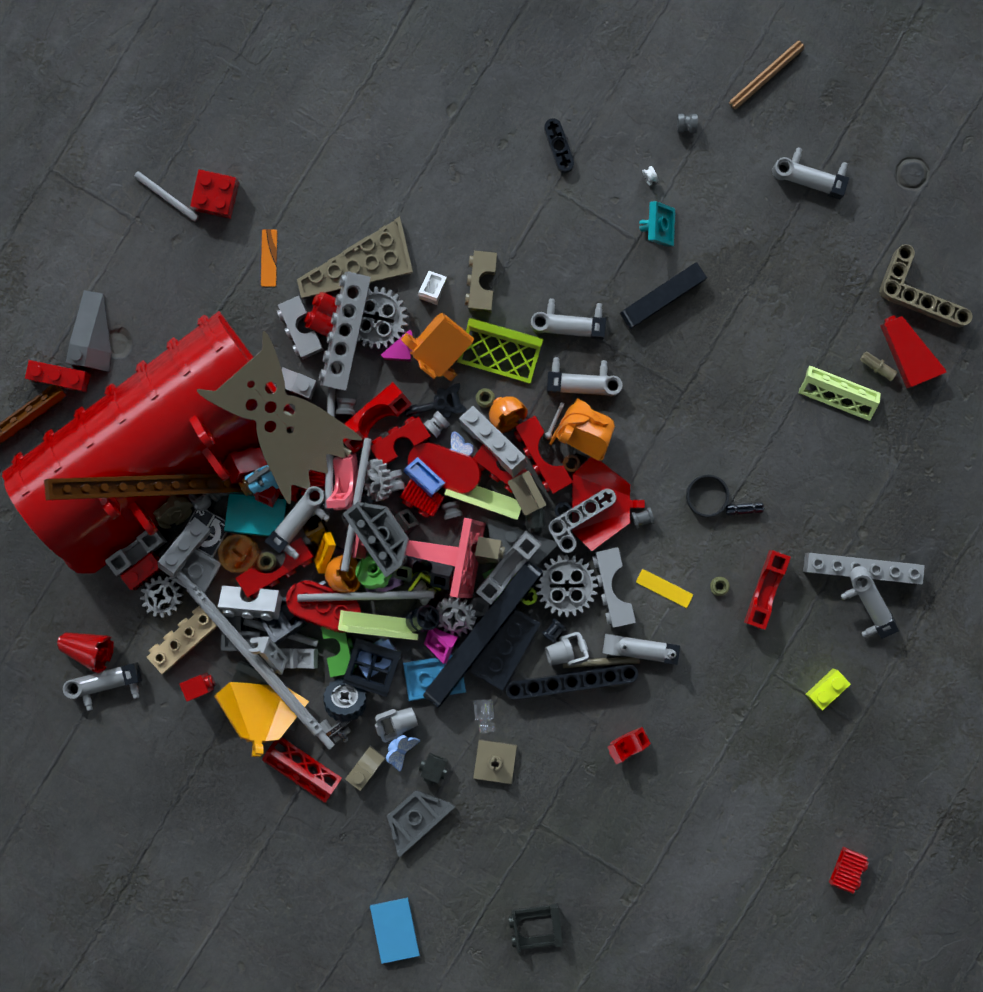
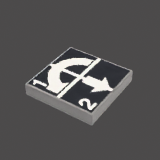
(216, 527)

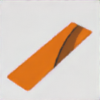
(269, 257)

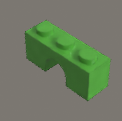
(339, 663)

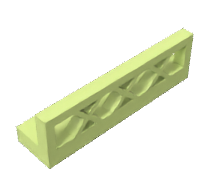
(842, 389)
(489, 500)
(375, 625)

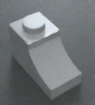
(299, 383)

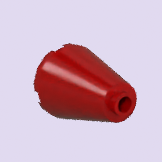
(87, 649)

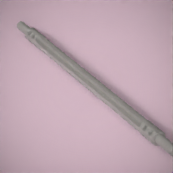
(255, 660)

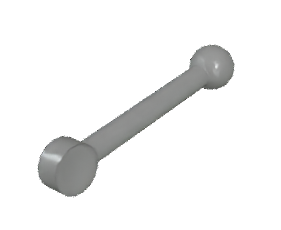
(548, 435)

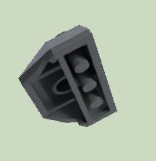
(379, 534)

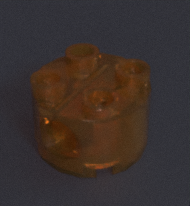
(238, 553)

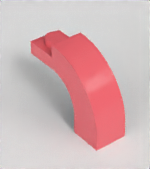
(345, 482)

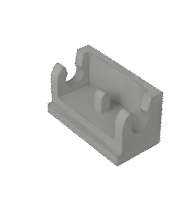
(270, 653)

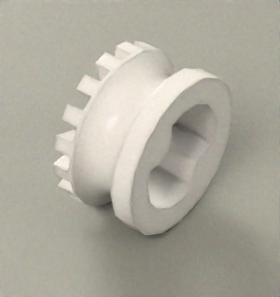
(651, 175)

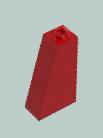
(910, 353)

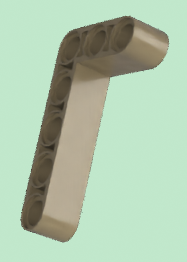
(918, 295)

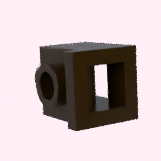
(314, 529)

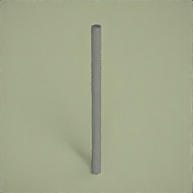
(329, 458)
(357, 498)
(365, 596)

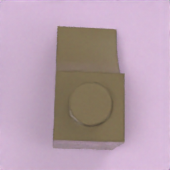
(489, 550)
(365, 768)

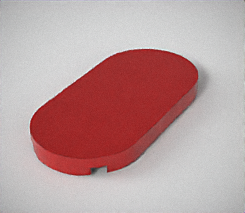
(456, 469)
(318, 612)

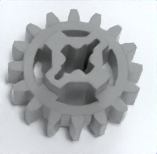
(377, 480)
(164, 588)
(456, 615)

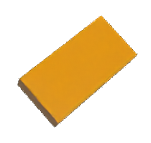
(324, 552)

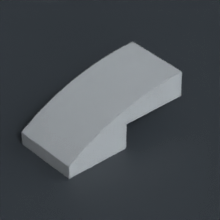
(301, 657)

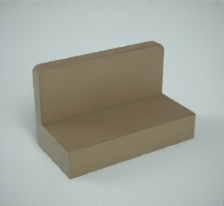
(526, 493)

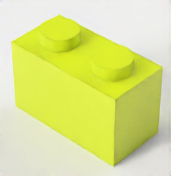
(827, 689)

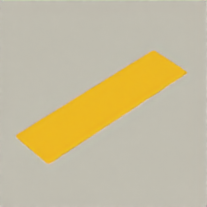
(664, 588)

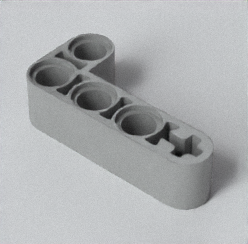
(583, 516)

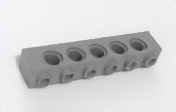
(360, 284)
(877, 568)

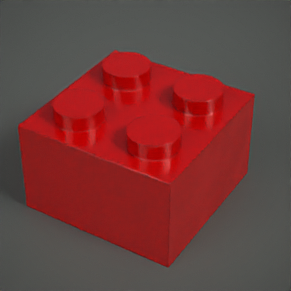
(214, 194)

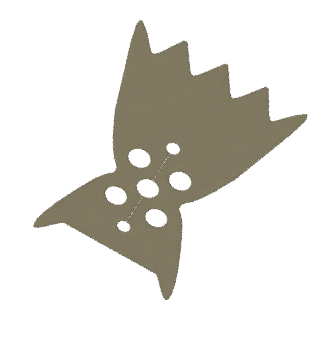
(314, 430)

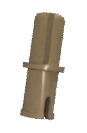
(878, 366)

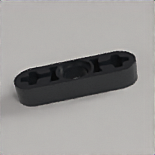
(558, 160)

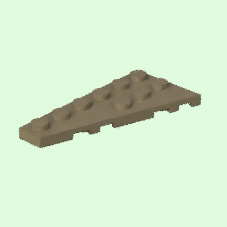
(377, 256)

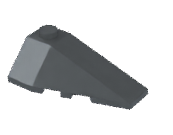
(90, 336)

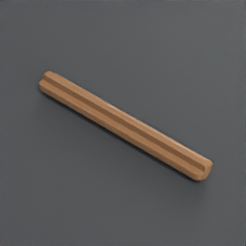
(766, 75)

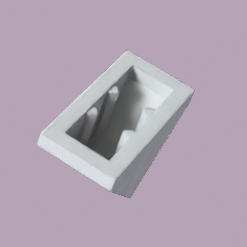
(432, 287)

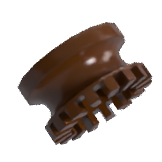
(576, 466)

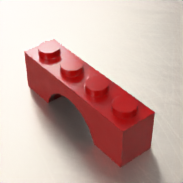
(386, 403)
(554, 476)
(254, 580)
(767, 585)

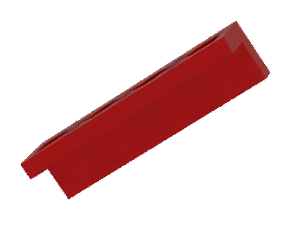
(299, 771)

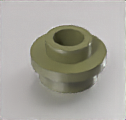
(480, 393)
(262, 557)
(724, 590)

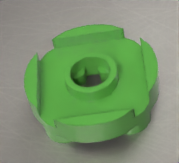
(369, 579)

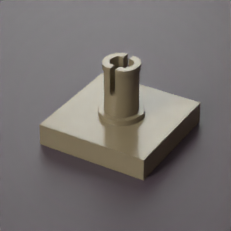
(495, 761)

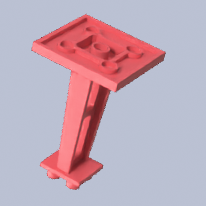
(461, 557)

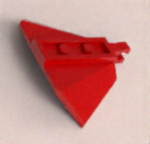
(590, 480)

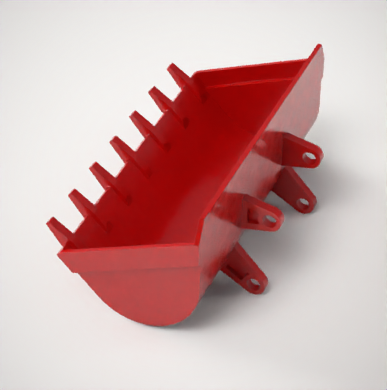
(137, 429)

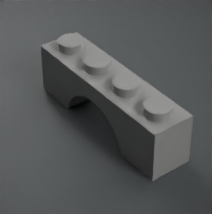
(505, 452)
(608, 563)
(507, 567)

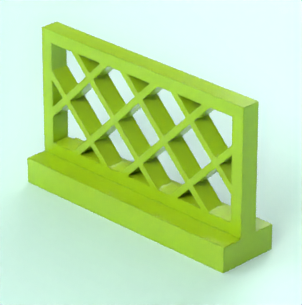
(508, 335)

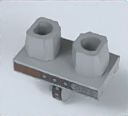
(329, 730)

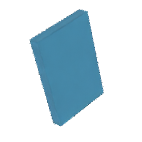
(421, 674)
(394, 930)

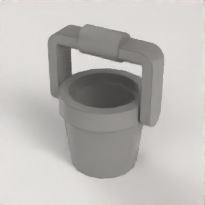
(562, 651)
(401, 721)

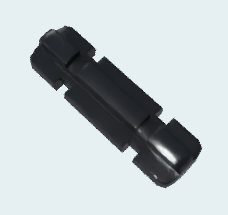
(747, 508)

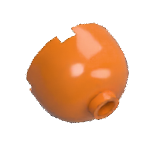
(506, 412)
(339, 580)

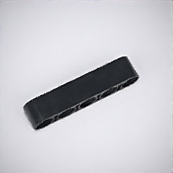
(663, 295)

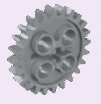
(374, 334)
(566, 603)

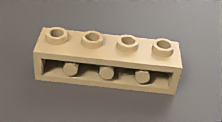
(181, 641)

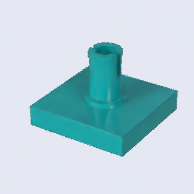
(660, 224)

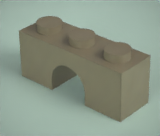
(482, 264)

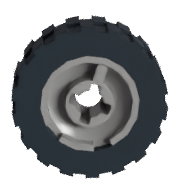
(344, 709)

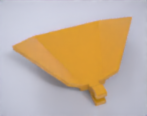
(256, 712)

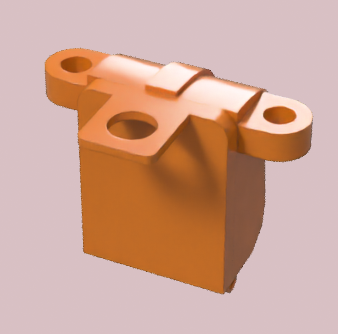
(439, 346)
(585, 430)

